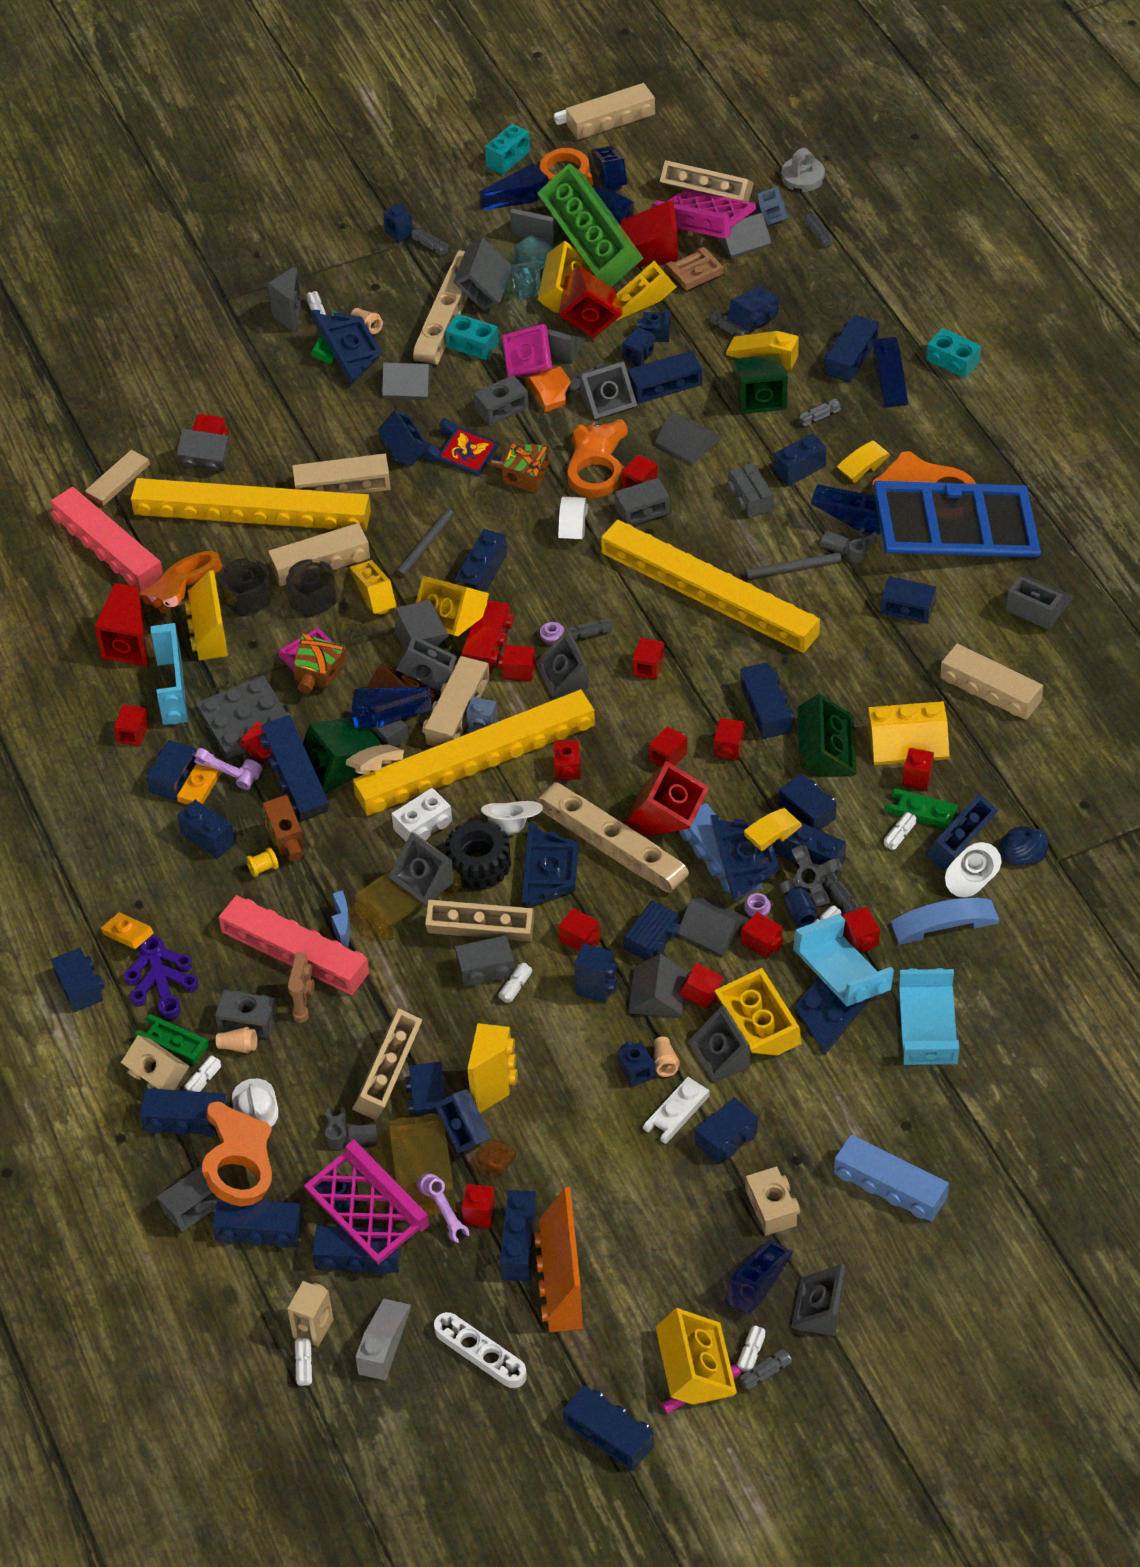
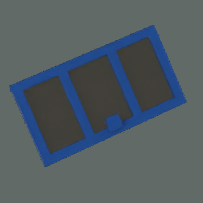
(956, 519)

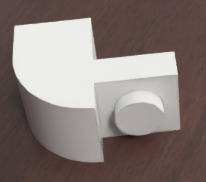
(572, 517)

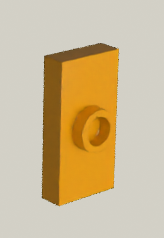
(198, 784)
(127, 930)

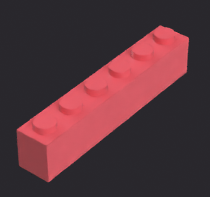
(106, 539)
(284, 937)

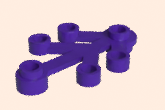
(159, 974)

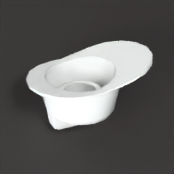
(512, 815)
(972, 869)
(256, 1099)

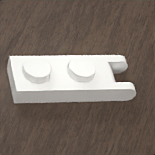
(678, 1109)

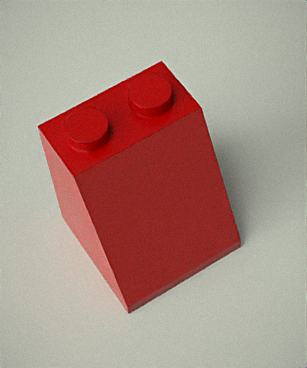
(654, 234)
(588, 302)
(122, 627)
(666, 802)

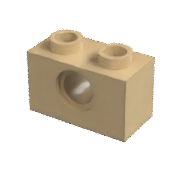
(143, 1054)
(772, 1215)
(310, 1312)

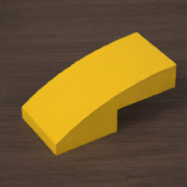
(861, 460)
(771, 827)

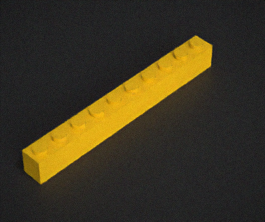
(249, 504)
(711, 586)
(474, 752)

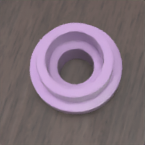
(551, 632)
(757, 900)

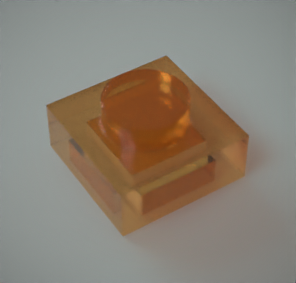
(496, 1156)

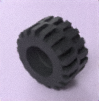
(479, 838)

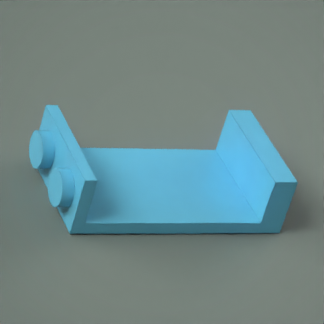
(167, 651)
(838, 962)
(928, 1017)

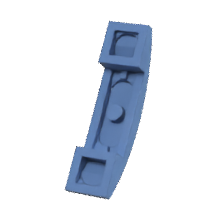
(943, 915)

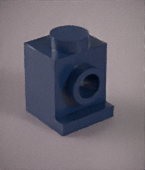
(398, 222)
(656, 323)
(638, 346)
(635, 1063)

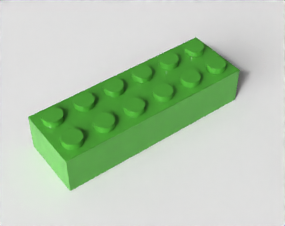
(590, 225)

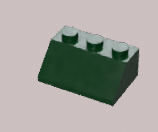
(826, 738)

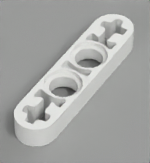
(483, 1346)

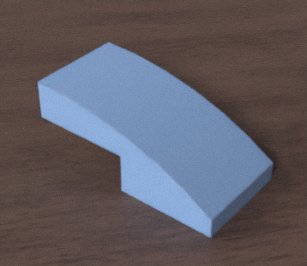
(341, 921)

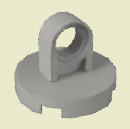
(803, 171)

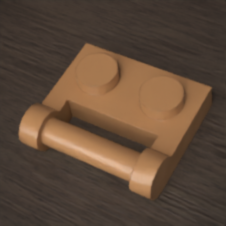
(694, 269)
(300, 986)

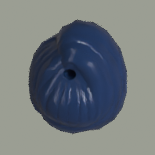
(1023, 846)

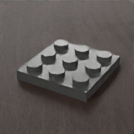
(237, 710)

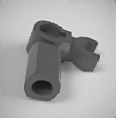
(855, 549)
(338, 1136)

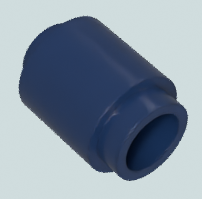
(800, 906)

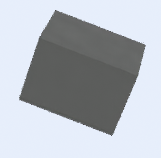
(537, 225)
(746, 236)
(286, 298)
(563, 345)
(406, 381)
(607, 390)
(685, 438)
(421, 621)
(563, 667)
(422, 869)
(711, 925)
(657, 988)
(721, 1046)
(820, 1301)

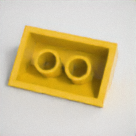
(557, 266)
(455, 604)
(206, 619)
(907, 726)
(760, 1014)
(491, 1065)
(695, 1358)

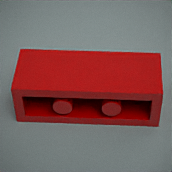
(489, 634)

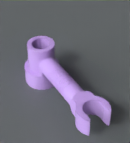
(245, 775)
(424, 1186)

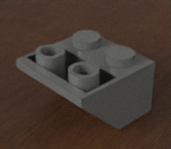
(1036, 601)

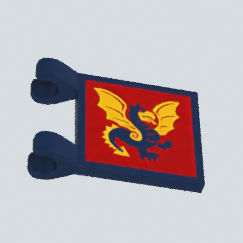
(463, 449)

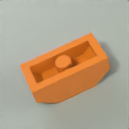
(549, 388)

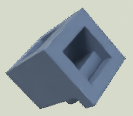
(772, 205)
(481, 714)

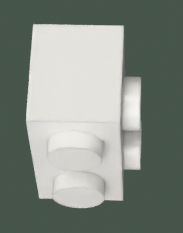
(422, 816)

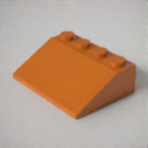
(559, 1266)

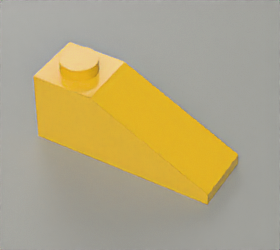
(645, 290)
(766, 344)
(374, 587)

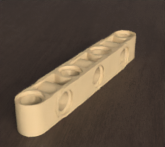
(446, 306)
(613, 837)

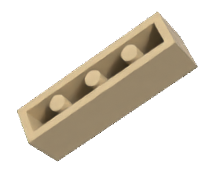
(610, 111)
(705, 181)
(345, 475)
(336, 548)
(991, 681)
(450, 711)
(479, 920)
(387, 1064)

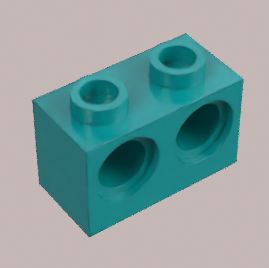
(507, 149)
(472, 336)
(953, 353)

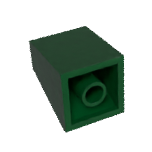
(760, 383)
(330, 746)

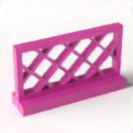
(708, 212)
(388, 1191)

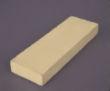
(117, 477)

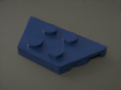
(349, 342)
(741, 859)
(548, 866)
(825, 1014)

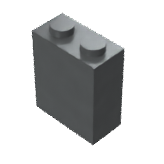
(483, 274)

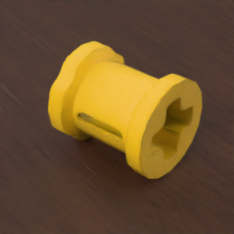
(262, 862)

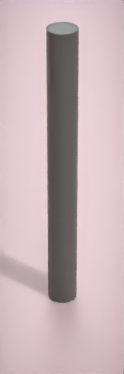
(424, 543)
(793, 565)

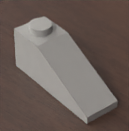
(382, 1339)

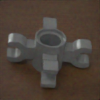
(803, 858)

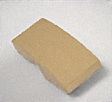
(373, 757)

